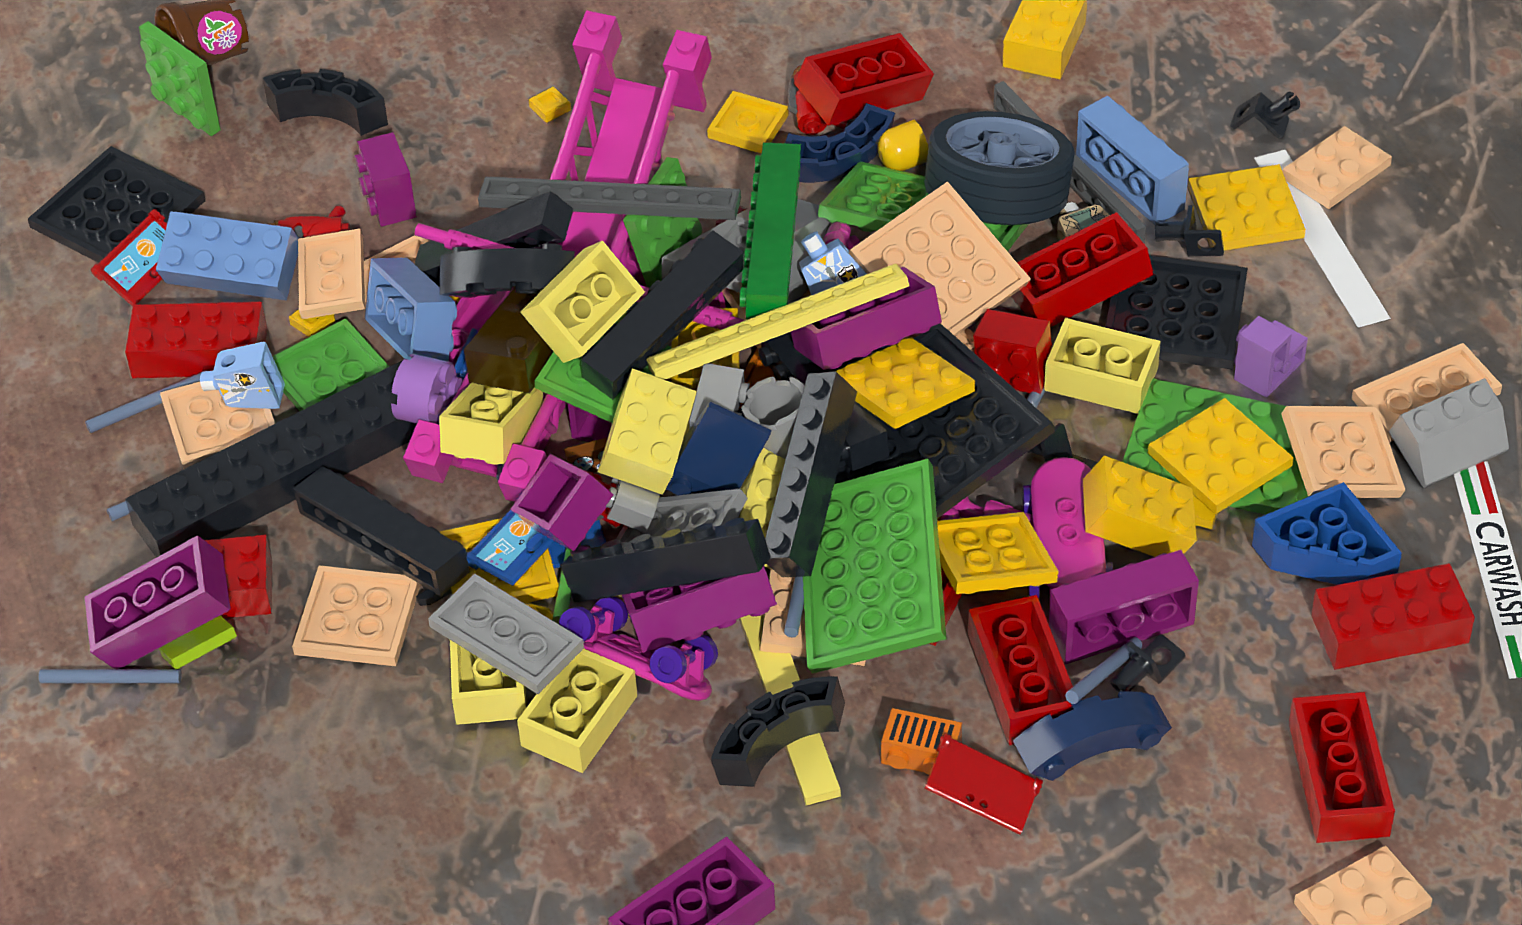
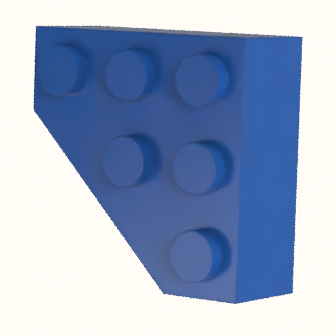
(1326, 539)

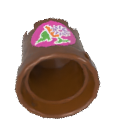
(205, 28)

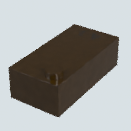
(507, 348)

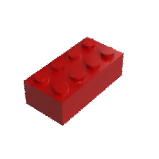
(872, 72)
(1083, 270)
(188, 336)
(1392, 616)
(1019, 663)
(1341, 767)

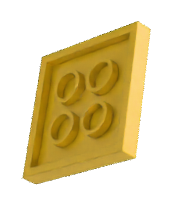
(1247, 207)
(905, 382)
(1220, 455)
(993, 553)
(536, 583)

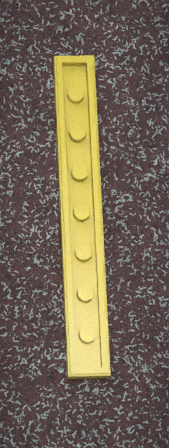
(777, 322)
(808, 753)

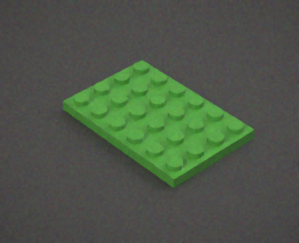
(877, 194)
(1173, 404)
(876, 570)

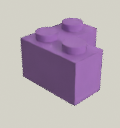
(1267, 355)

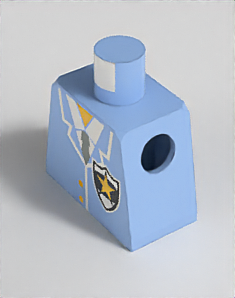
(827, 264)
(246, 377)

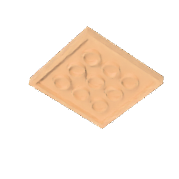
(950, 250)

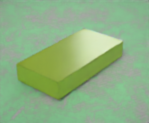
(198, 642)

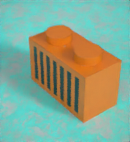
(913, 739)

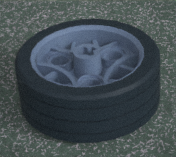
(1002, 165)

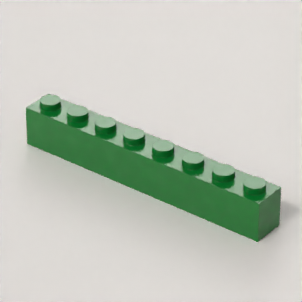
(771, 229)

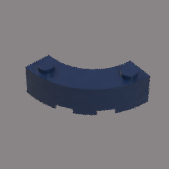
(836, 156)
(1089, 730)

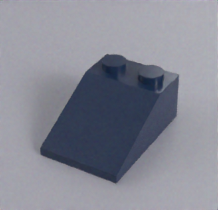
(717, 452)

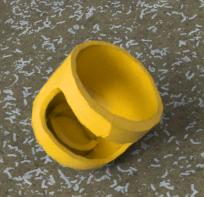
(903, 146)

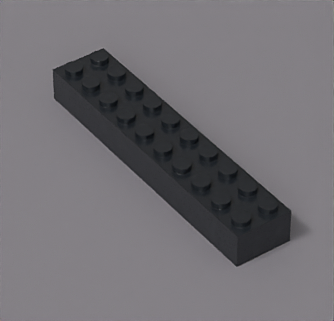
(264, 468)

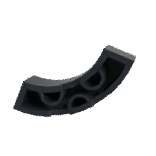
(325, 95)
(486, 271)
(772, 724)

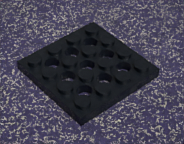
(94, 183)
(1193, 300)

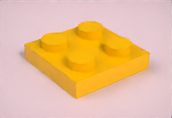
(747, 121)

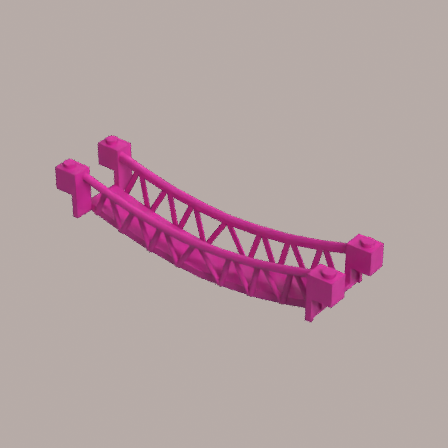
(623, 153)

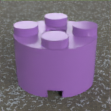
(424, 389)

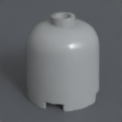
(776, 408)

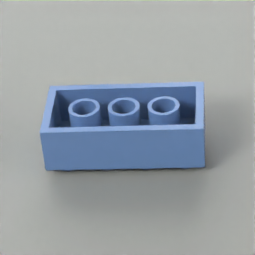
(1132, 160)
(228, 255)
(409, 309)

